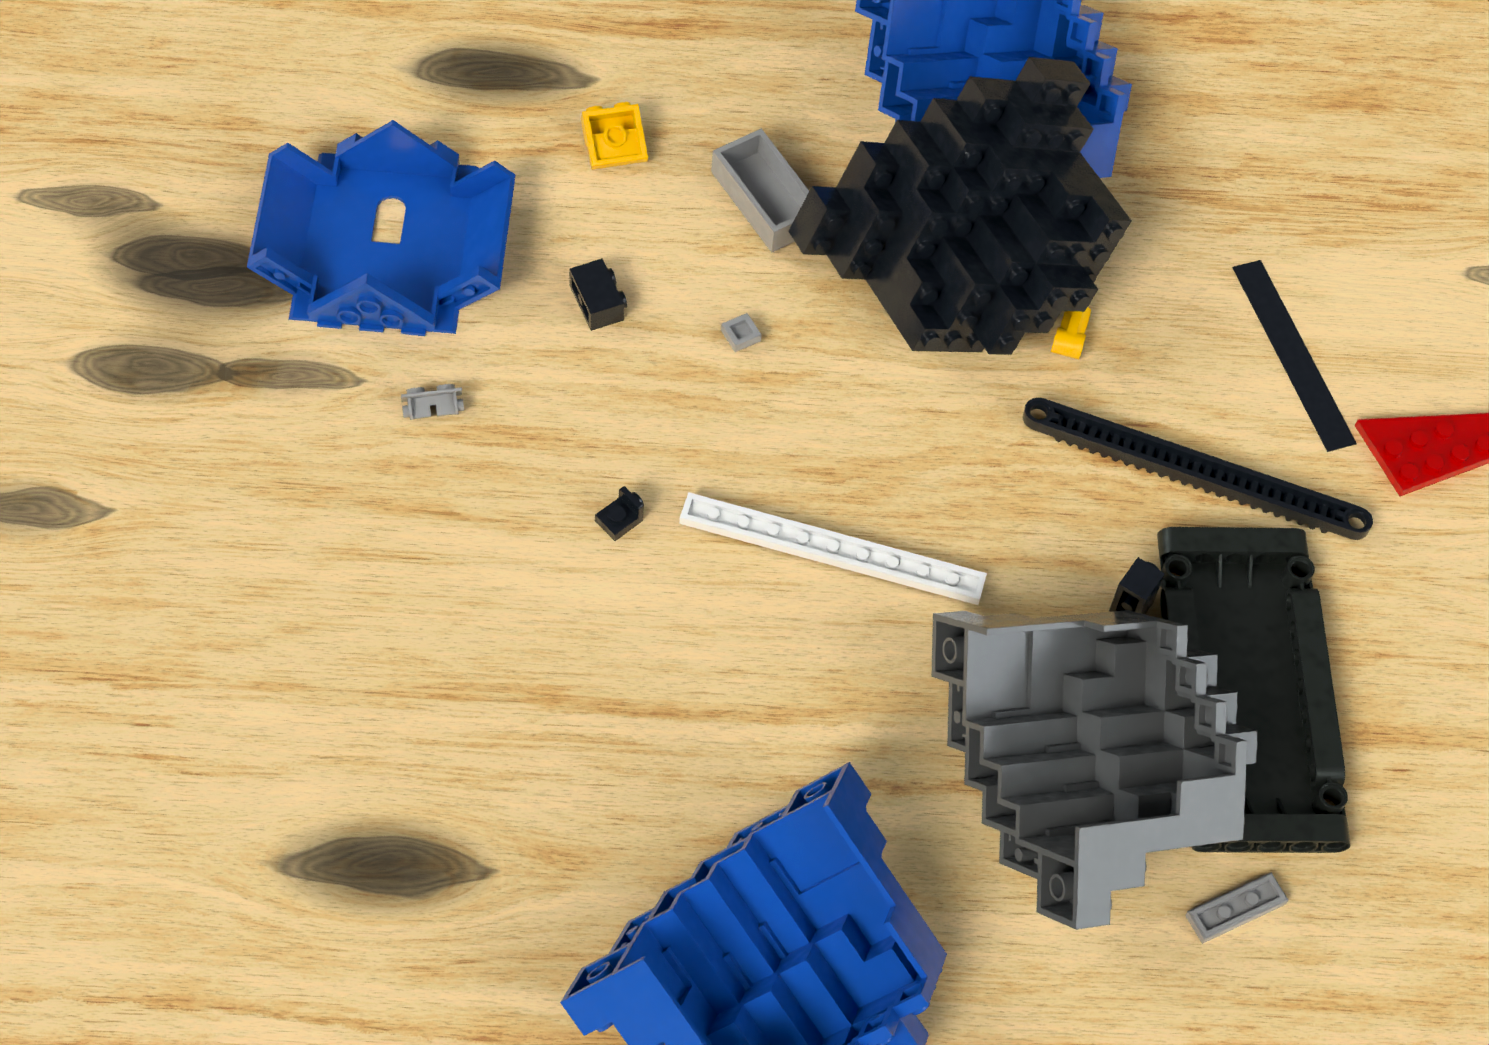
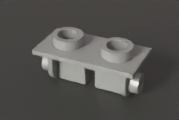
(420, 401)

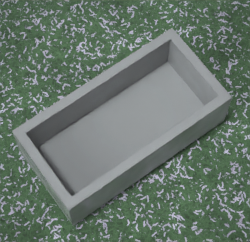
(761, 186)

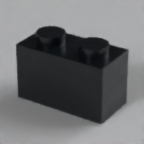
(597, 294)
(1138, 588)

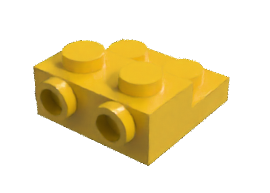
(614, 135)

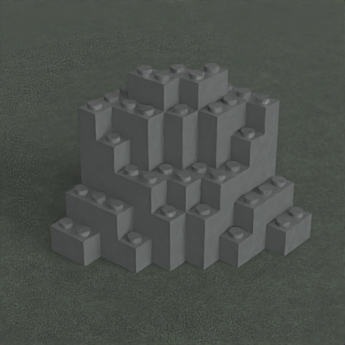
(1091, 746)

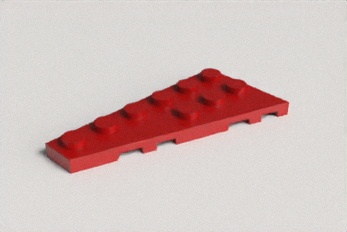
(1426, 448)

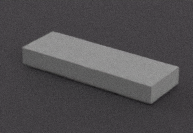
(1236, 908)

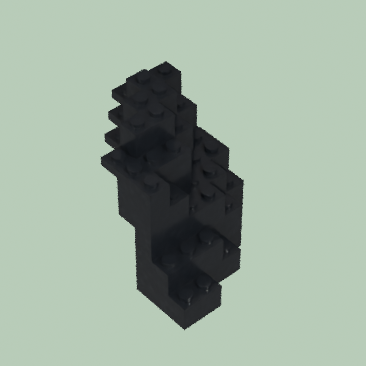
(974, 214)

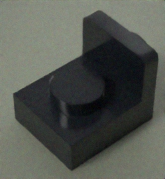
(621, 514)

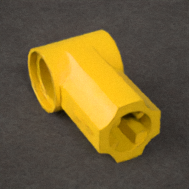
(1070, 335)

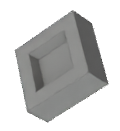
(741, 332)

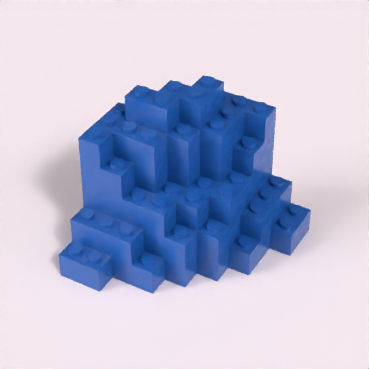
(936, 45)
(774, 941)

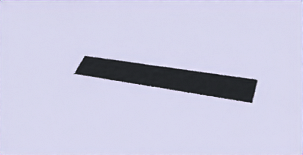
(1294, 356)

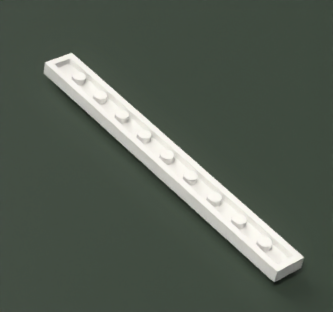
(833, 548)

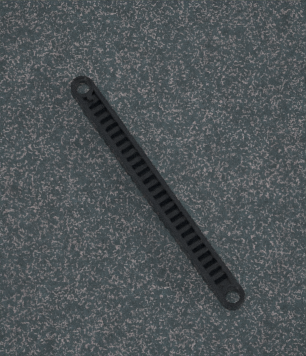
(1197, 469)

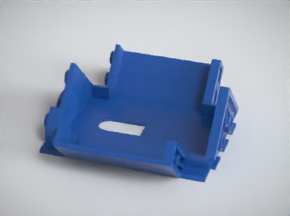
(320, 225)

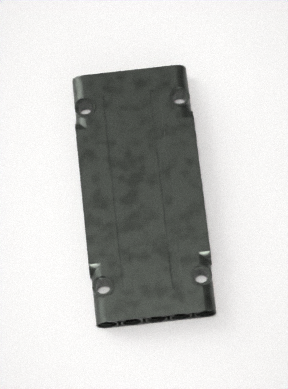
(1274, 653)

